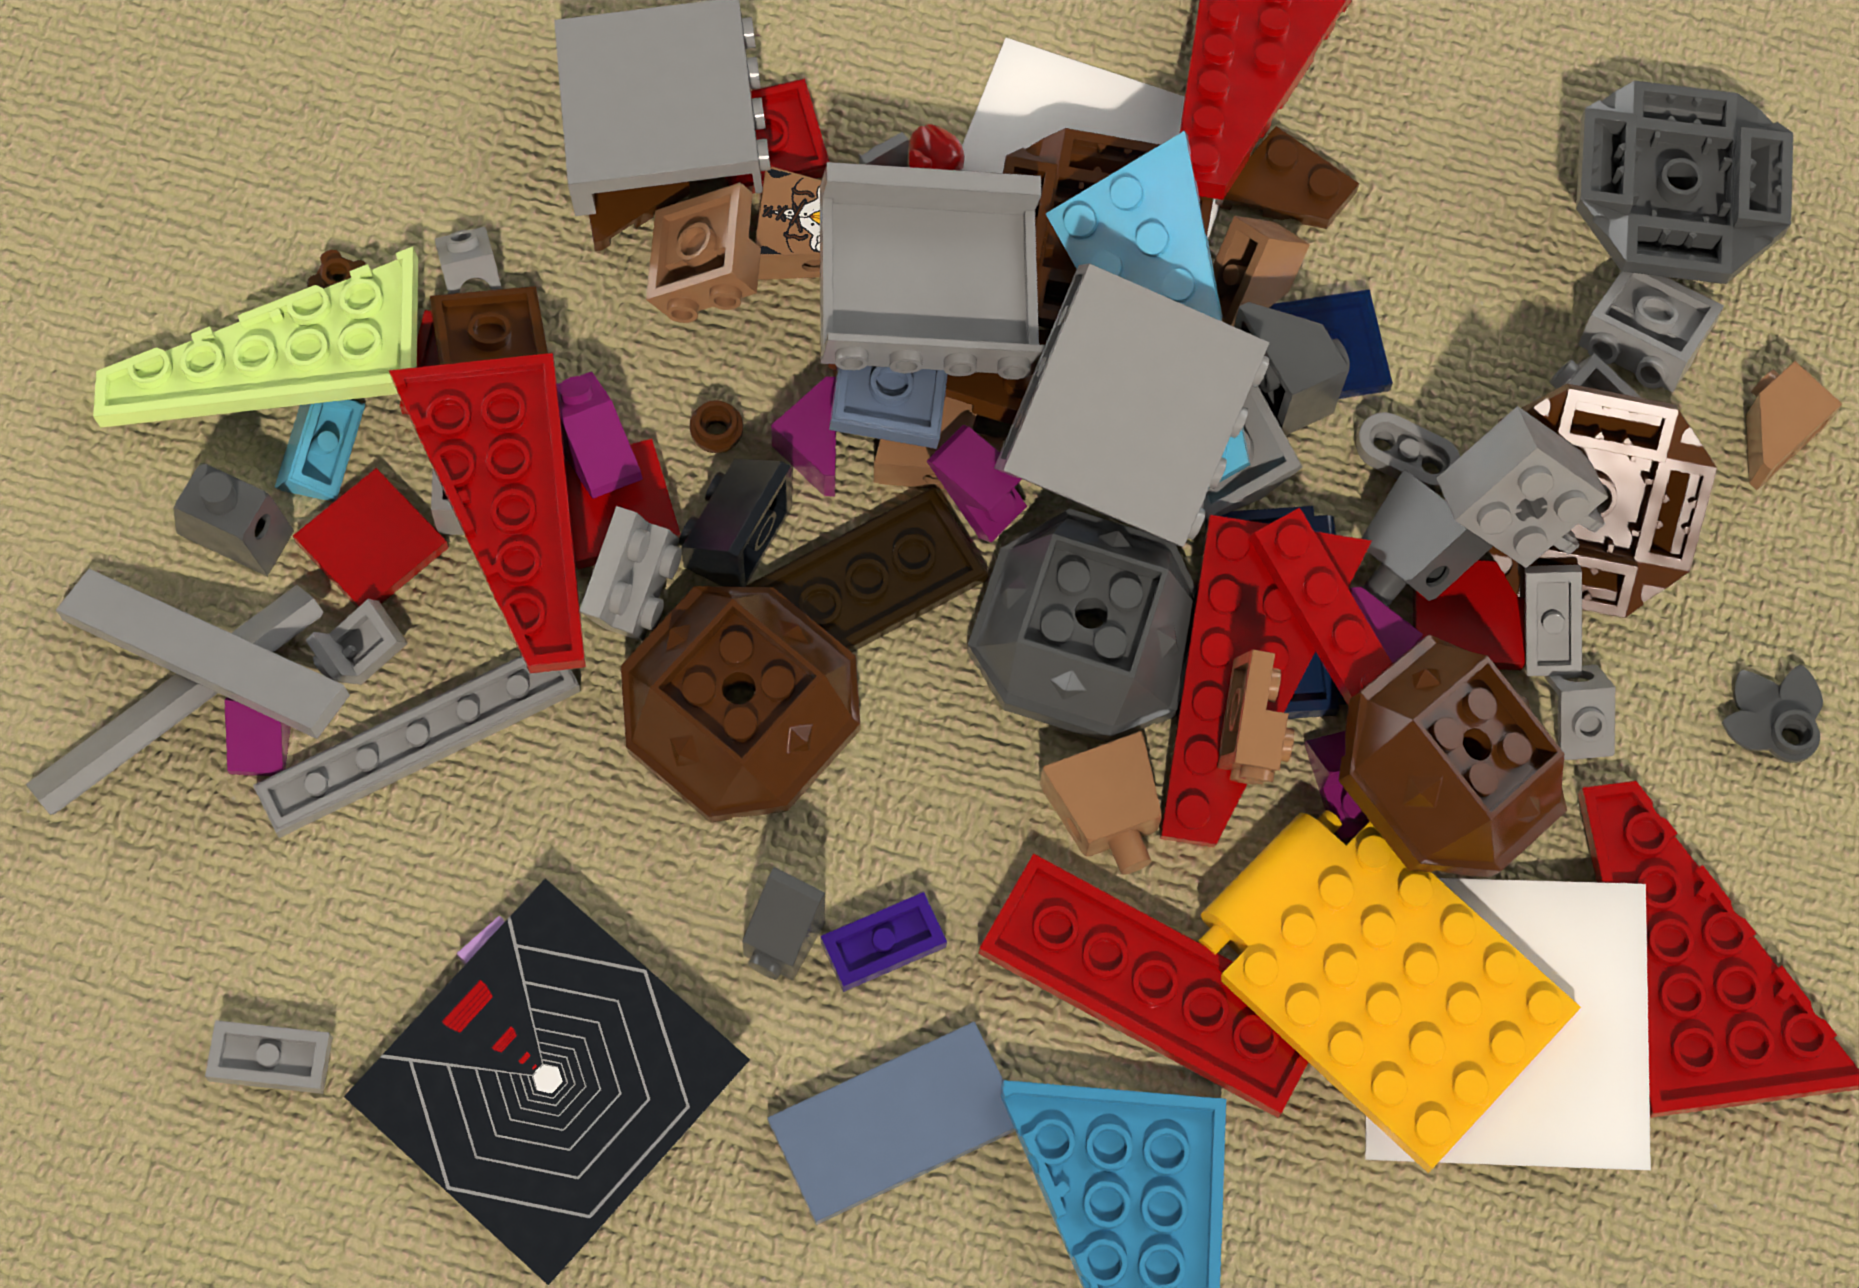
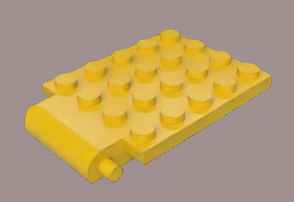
(1383, 981)

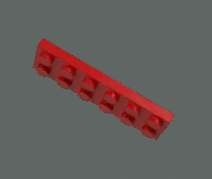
(1140, 982)

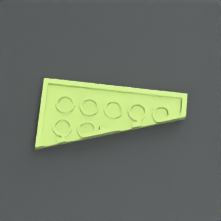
(279, 355)

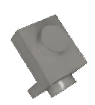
(357, 644)

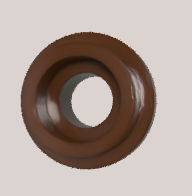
(711, 413)

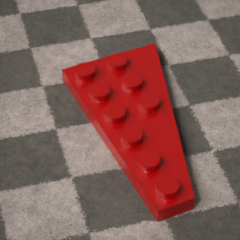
(1241, 73)
(503, 469)
(1233, 614)

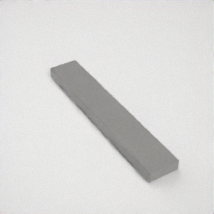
(203, 653)
(162, 709)
(409, 742)

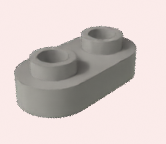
(1409, 448)

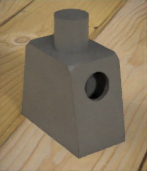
(223, 516)
(1418, 543)

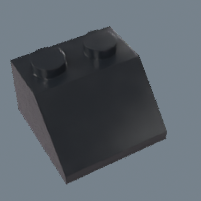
(738, 521)

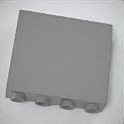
(659, 98)
(928, 270)
(1133, 405)

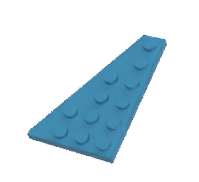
(1128, 1180)

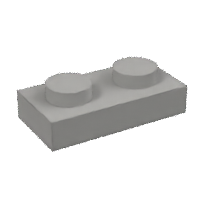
(1553, 620)
(269, 1057)

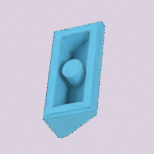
(320, 449)

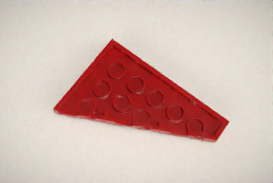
(1719, 1008)

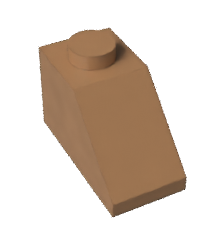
(1256, 264)
(1784, 419)

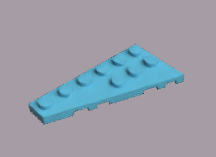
(1150, 232)

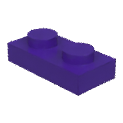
(883, 941)

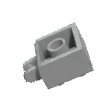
(1524, 489)

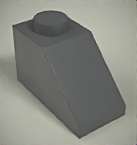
(784, 926)

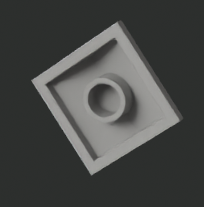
(1270, 460)

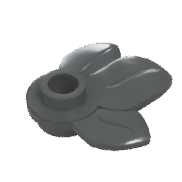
(1772, 708)

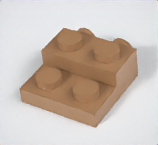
(703, 254)
(1254, 737)

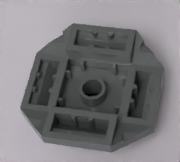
(1711, 145)
(1074, 676)

